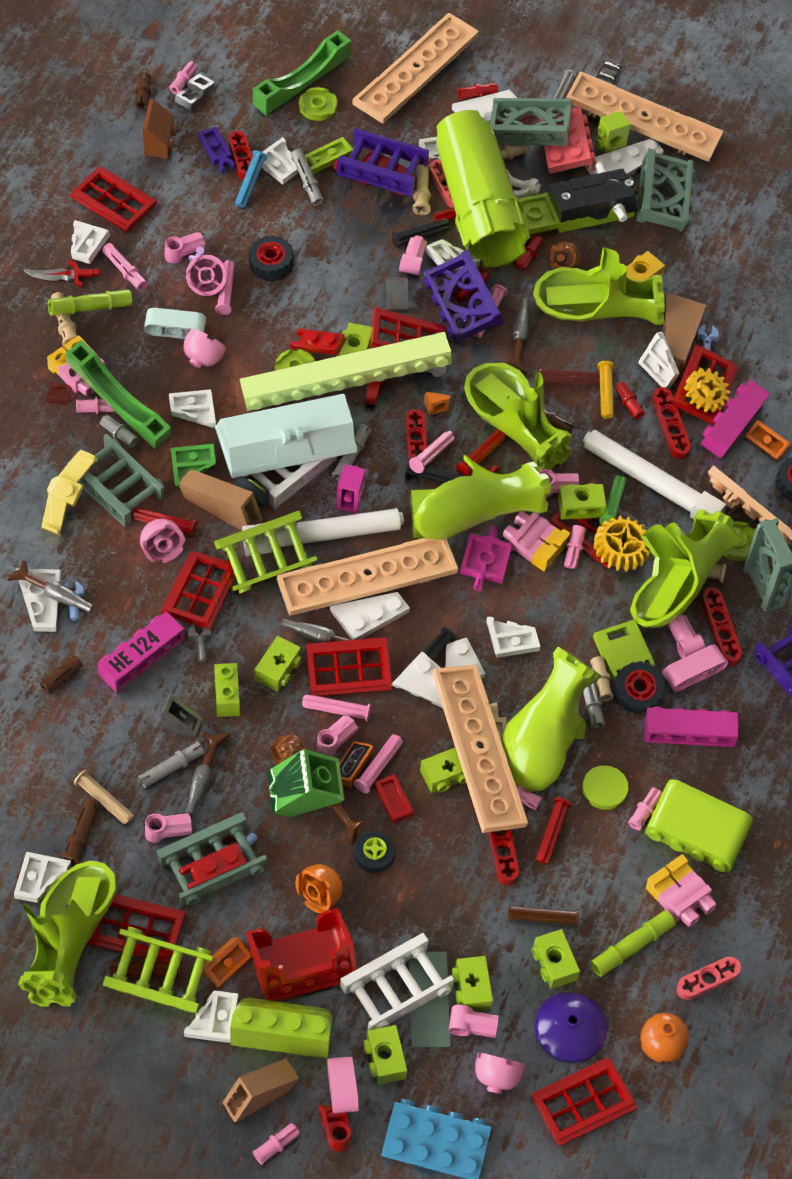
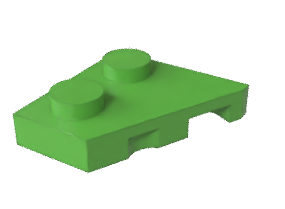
(197, 457)

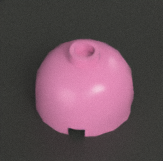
(206, 275)
(202, 349)
(162, 540)
(498, 1072)

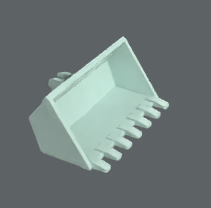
(286, 435)

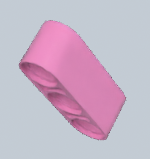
(694, 668)
(342, 1084)

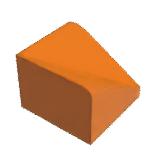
(436, 403)

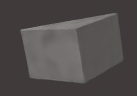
(397, 294)
(179, 717)

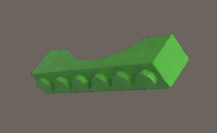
(275, 92)
(96, 375)

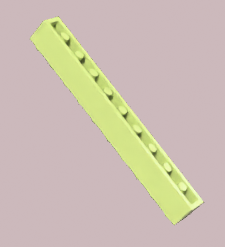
(346, 371)

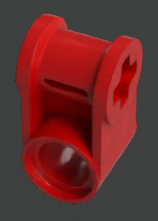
(334, 1124)

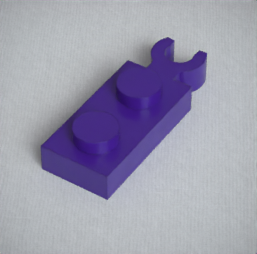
(216, 148)

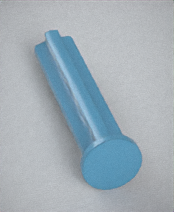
(250, 178)

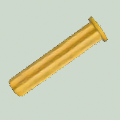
(606, 389)

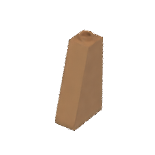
(681, 326)
(221, 499)

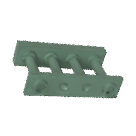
(108, 498)
(211, 837)

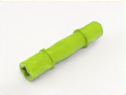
(89, 302)
(632, 943)

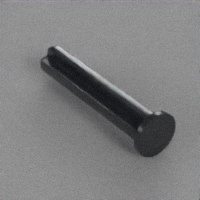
(423, 231)
(433, 474)
(439, 643)

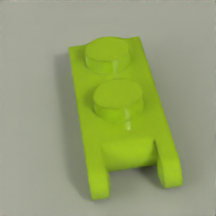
(328, 154)

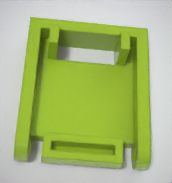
(622, 650)

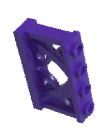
(468, 271)

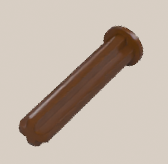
(544, 915)

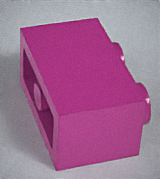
(351, 488)

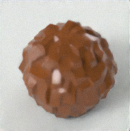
(565, 255)
(285, 747)

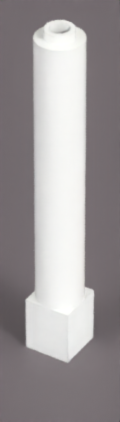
(651, 475)
(333, 528)

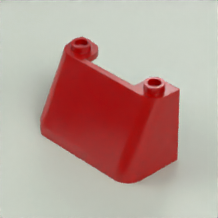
(304, 959)

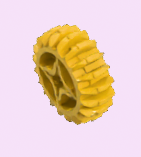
(609, 543)

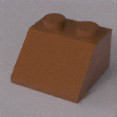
(158, 131)

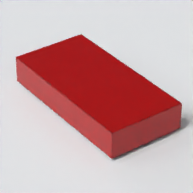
(393, 798)

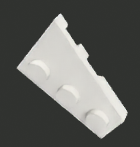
(482, 104)
(41, 609)
(369, 614)

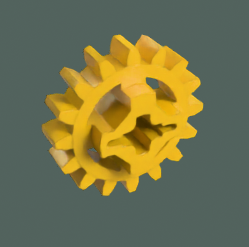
(707, 390)

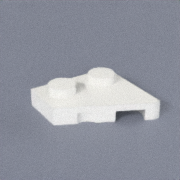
(87, 241)
(443, 251)
(461, 654)

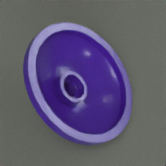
(570, 1041)

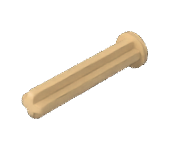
(103, 797)

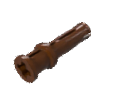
(77, 841)

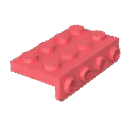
(578, 149)

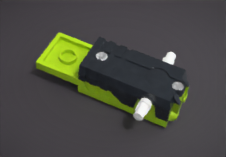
(582, 202)

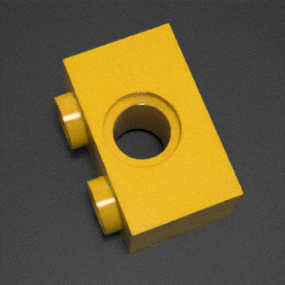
(644, 267)

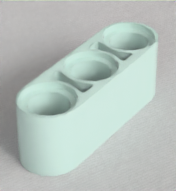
(173, 322)

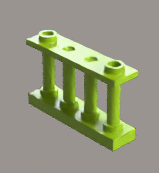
(249, 537)
(164, 995)

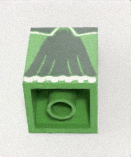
(305, 783)

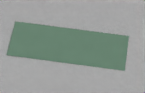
(432, 1019)

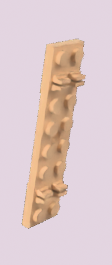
(403, 80)
(660, 124)
(737, 498)
(345, 578)
(487, 768)

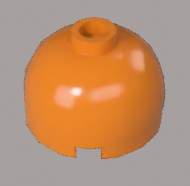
(319, 886)
(664, 1037)

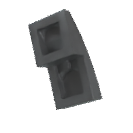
(196, 91)

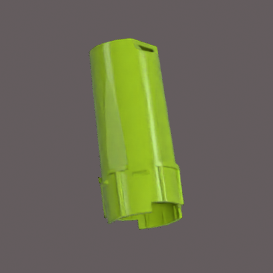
(480, 189)

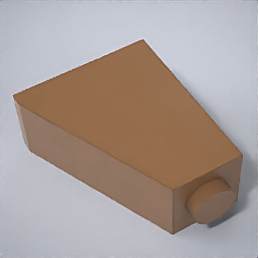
(259, 1089)

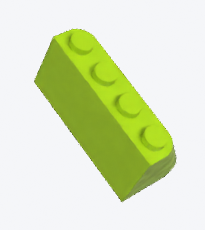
(699, 825)
(281, 1027)

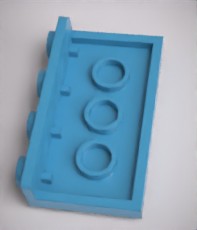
(436, 1140)

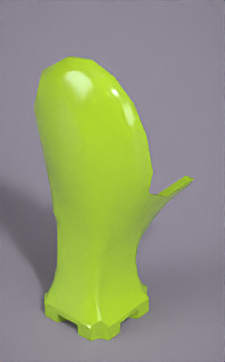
(600, 293)
(509, 404)
(480, 498)
(681, 566)
(546, 727)
(64, 931)

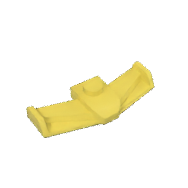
(65, 490)

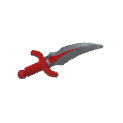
(61, 273)

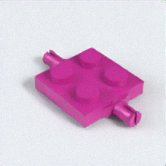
(486, 558)

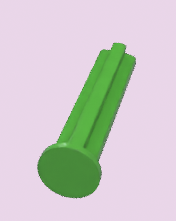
(614, 499)

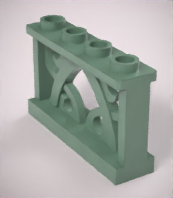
(543, 133)
(647, 207)
(772, 586)

